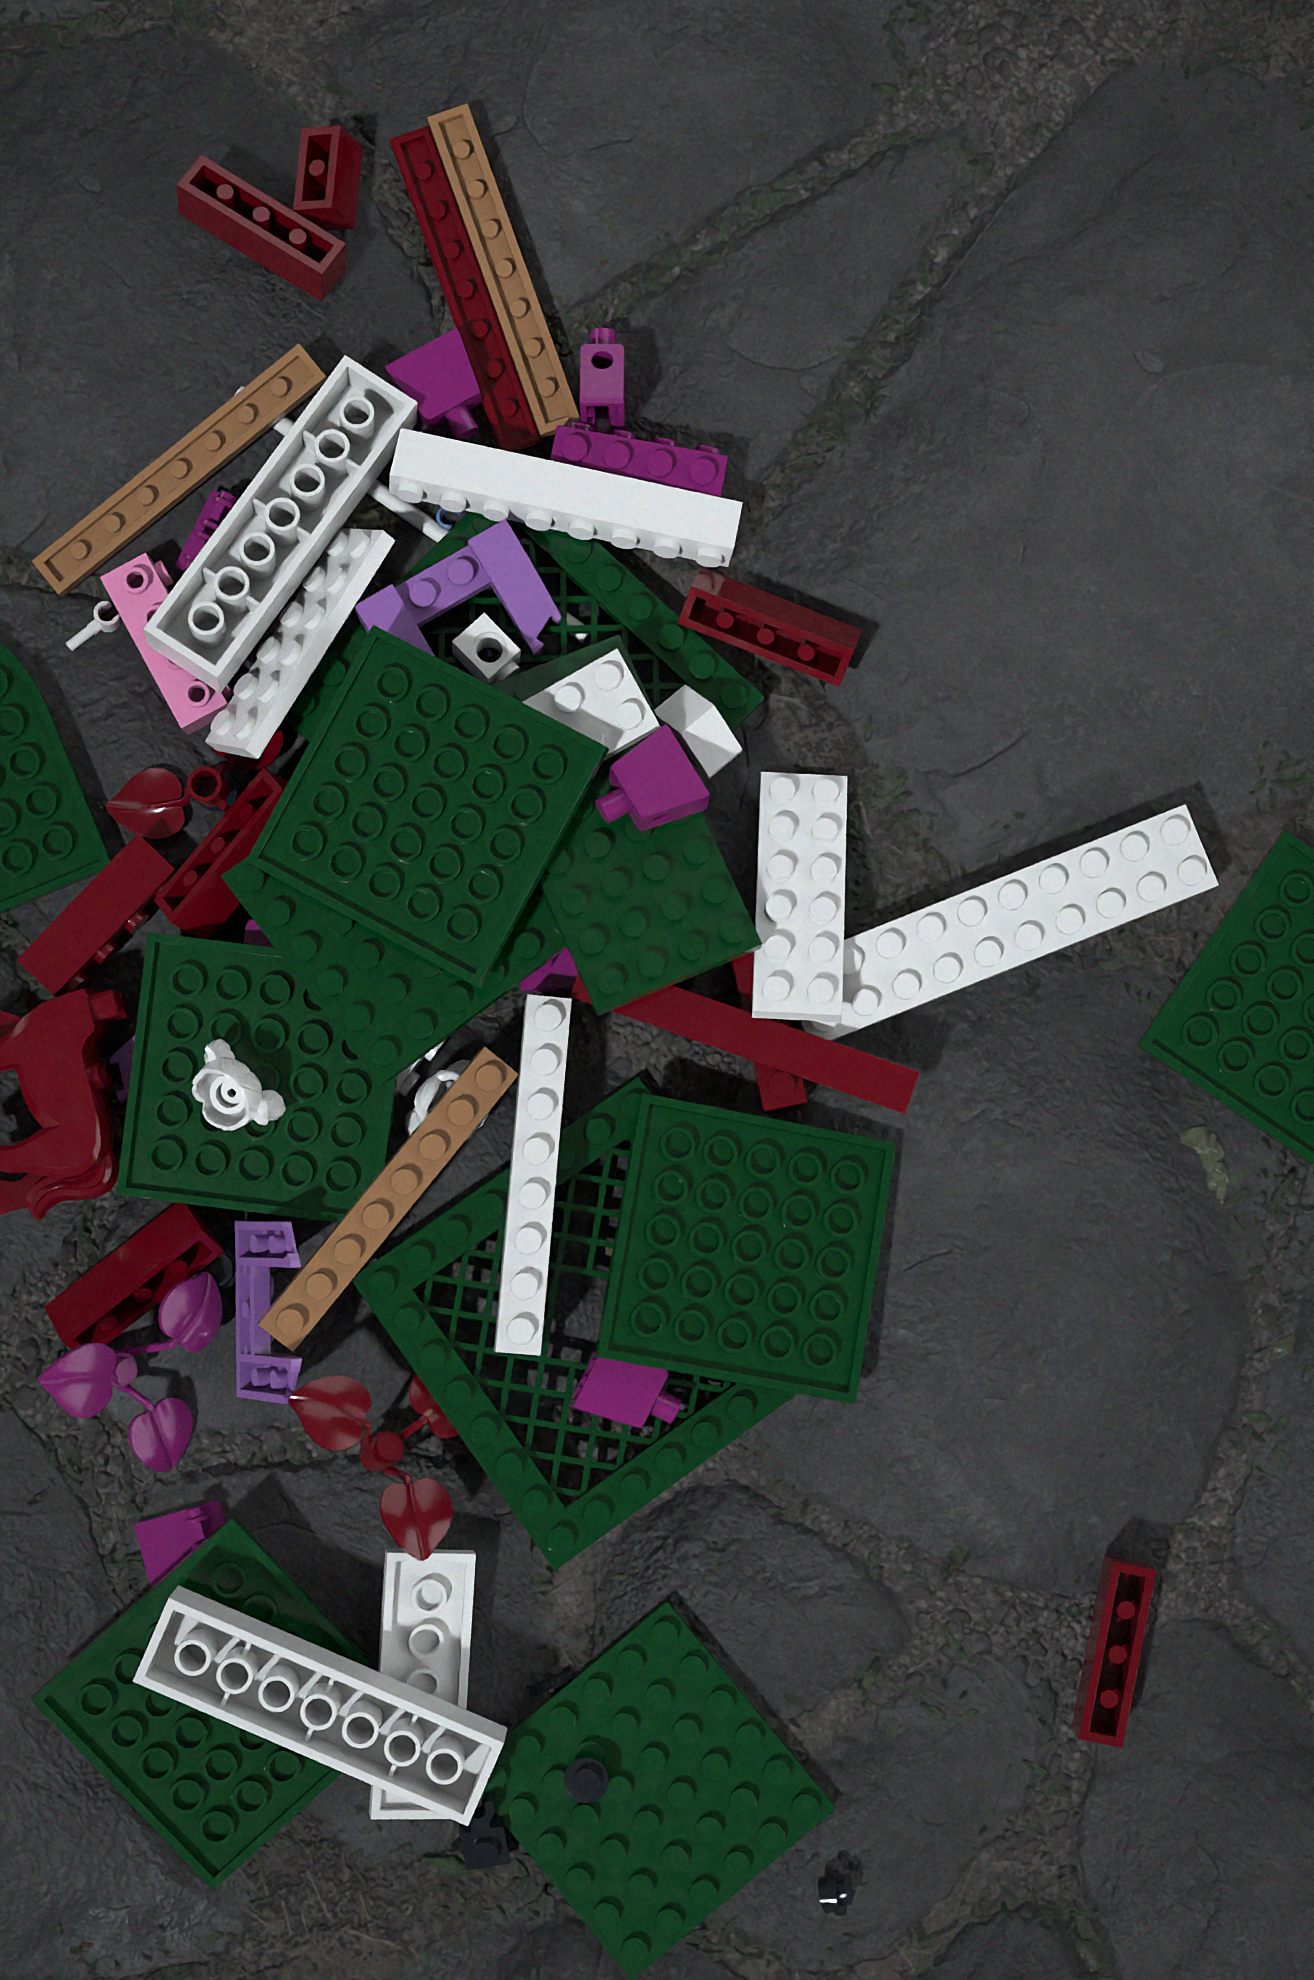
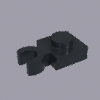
(485, 1838)

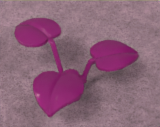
(85, 1375)

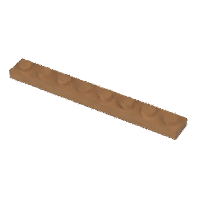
(503, 269)
(180, 470)
(387, 1199)

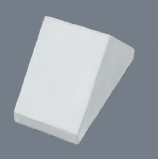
(699, 730)

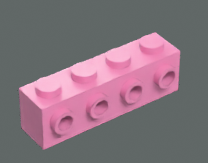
(137, 593)

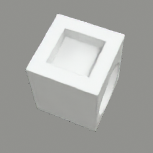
(481, 635)

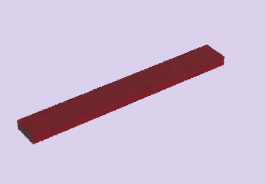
(465, 290)
(772, 1044)

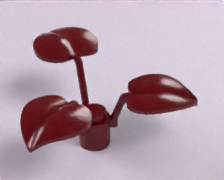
(153, 798)
(333, 1417)

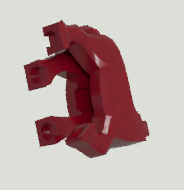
(68, 1095)

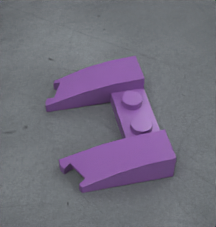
(488, 560)
(259, 1371)

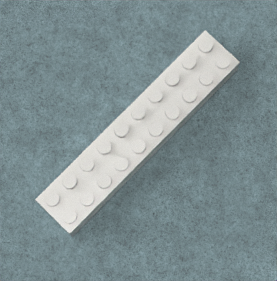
(1018, 919)

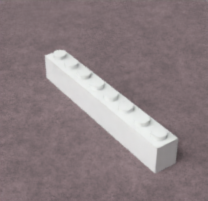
(564, 498)
(532, 1175)

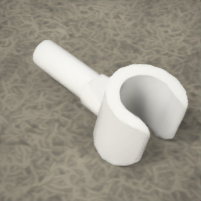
(95, 626)

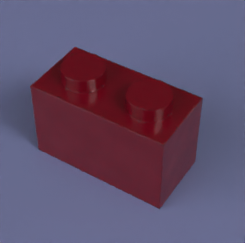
(328, 177)

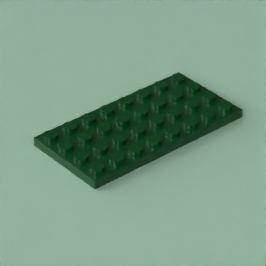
(633, 901)

